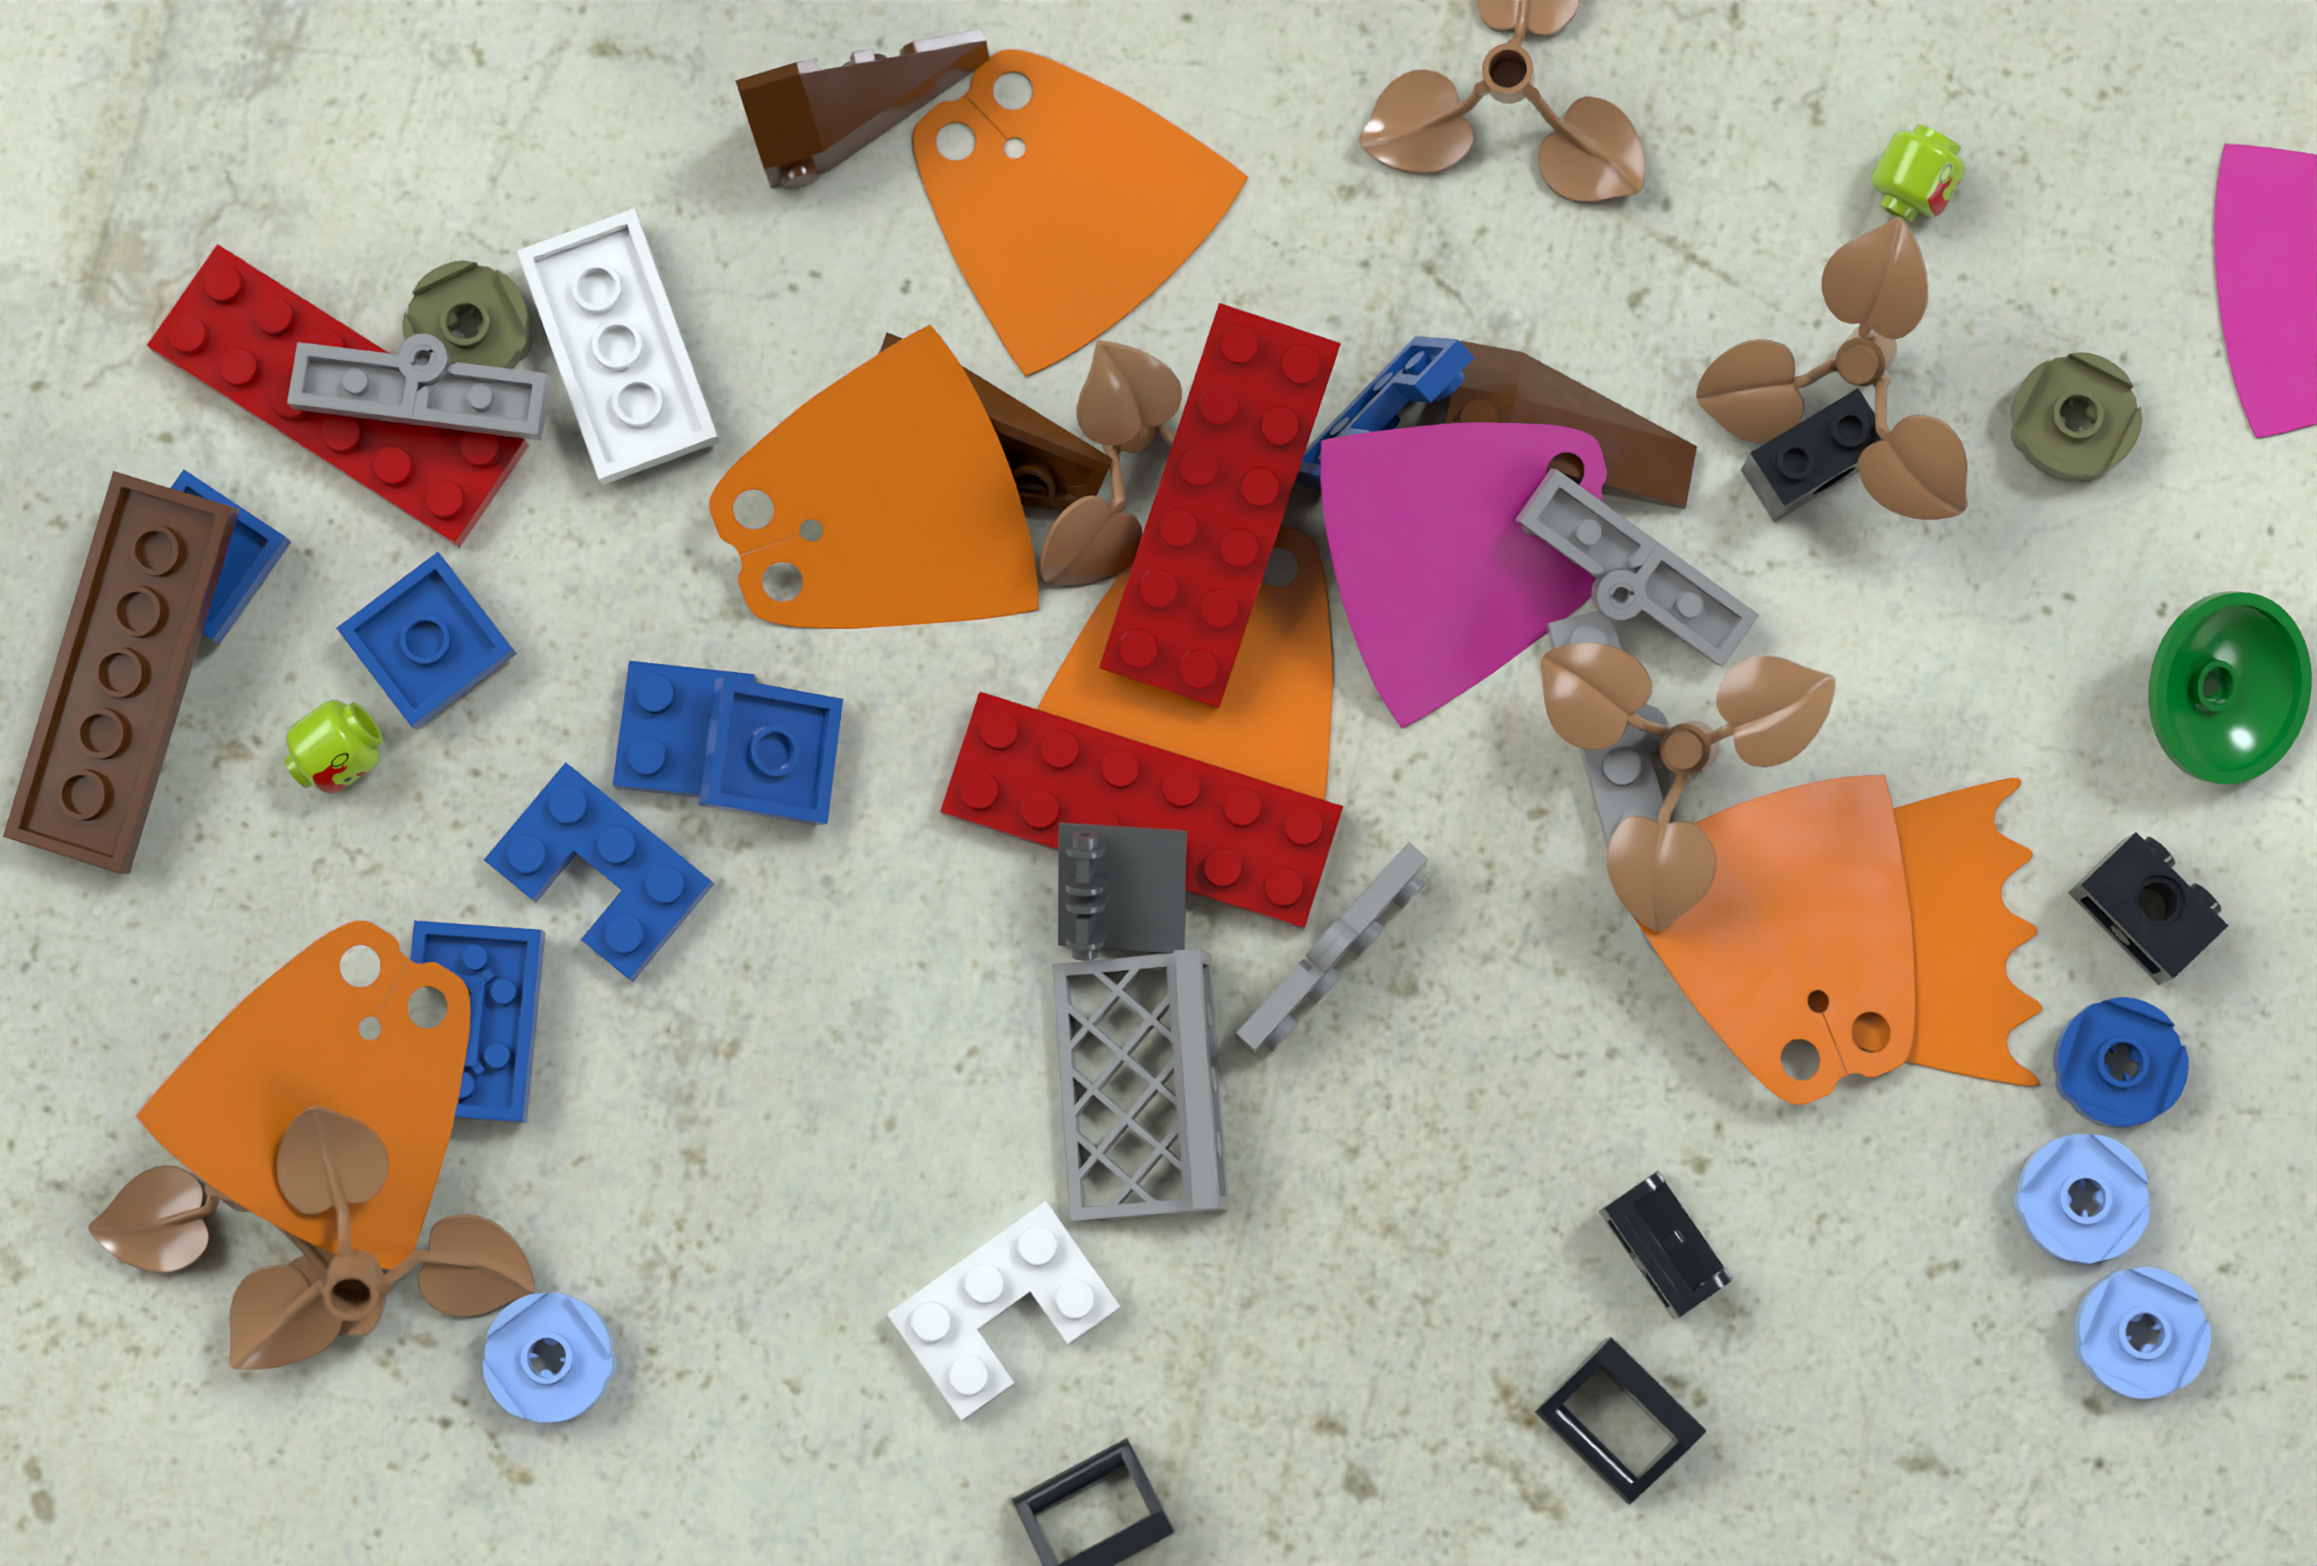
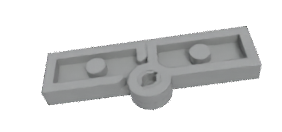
(419, 389)
(1635, 569)
(1623, 774)
(1352, 931)

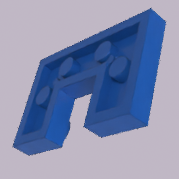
(1420, 372)
(653, 878)
(504, 980)

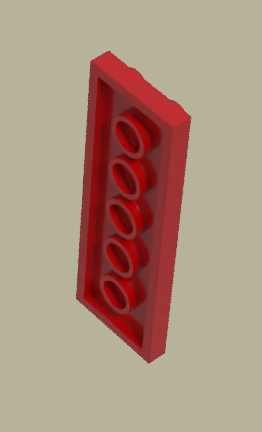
(241, 340)
(1219, 505)
(1245, 836)

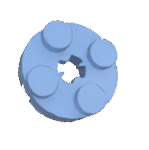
(2120, 1195)
(2153, 1369)
(544, 1395)

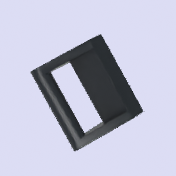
(1646, 1394)
(1080, 1477)

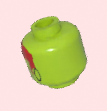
(1918, 173)
(333, 746)

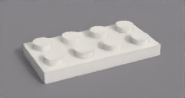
(618, 346)

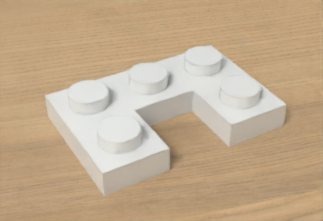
(1025, 1258)

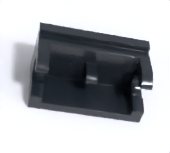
(1666, 1245)

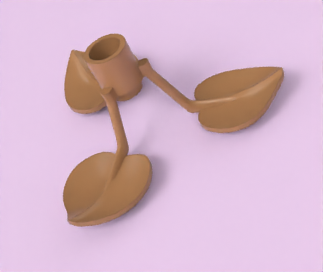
(1423, 127)
(1885, 289)
(1123, 409)
(1769, 709)
(342, 1161)
(162, 1229)

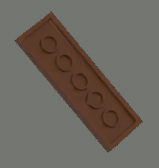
(121, 673)

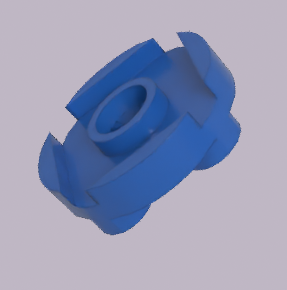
(2153, 1046)

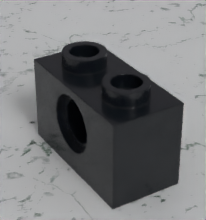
(1811, 455)
(2112, 897)

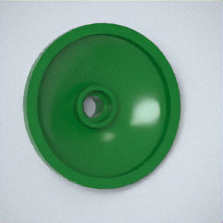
(2251, 690)

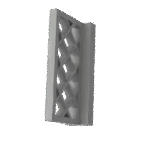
(1195, 1078)

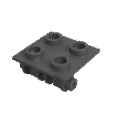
(1121, 889)

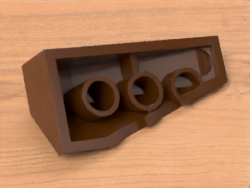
(819, 118)
(1639, 456)
(1046, 460)

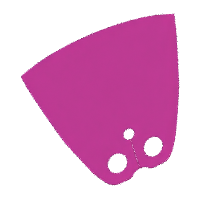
(2269, 282)
(1433, 555)

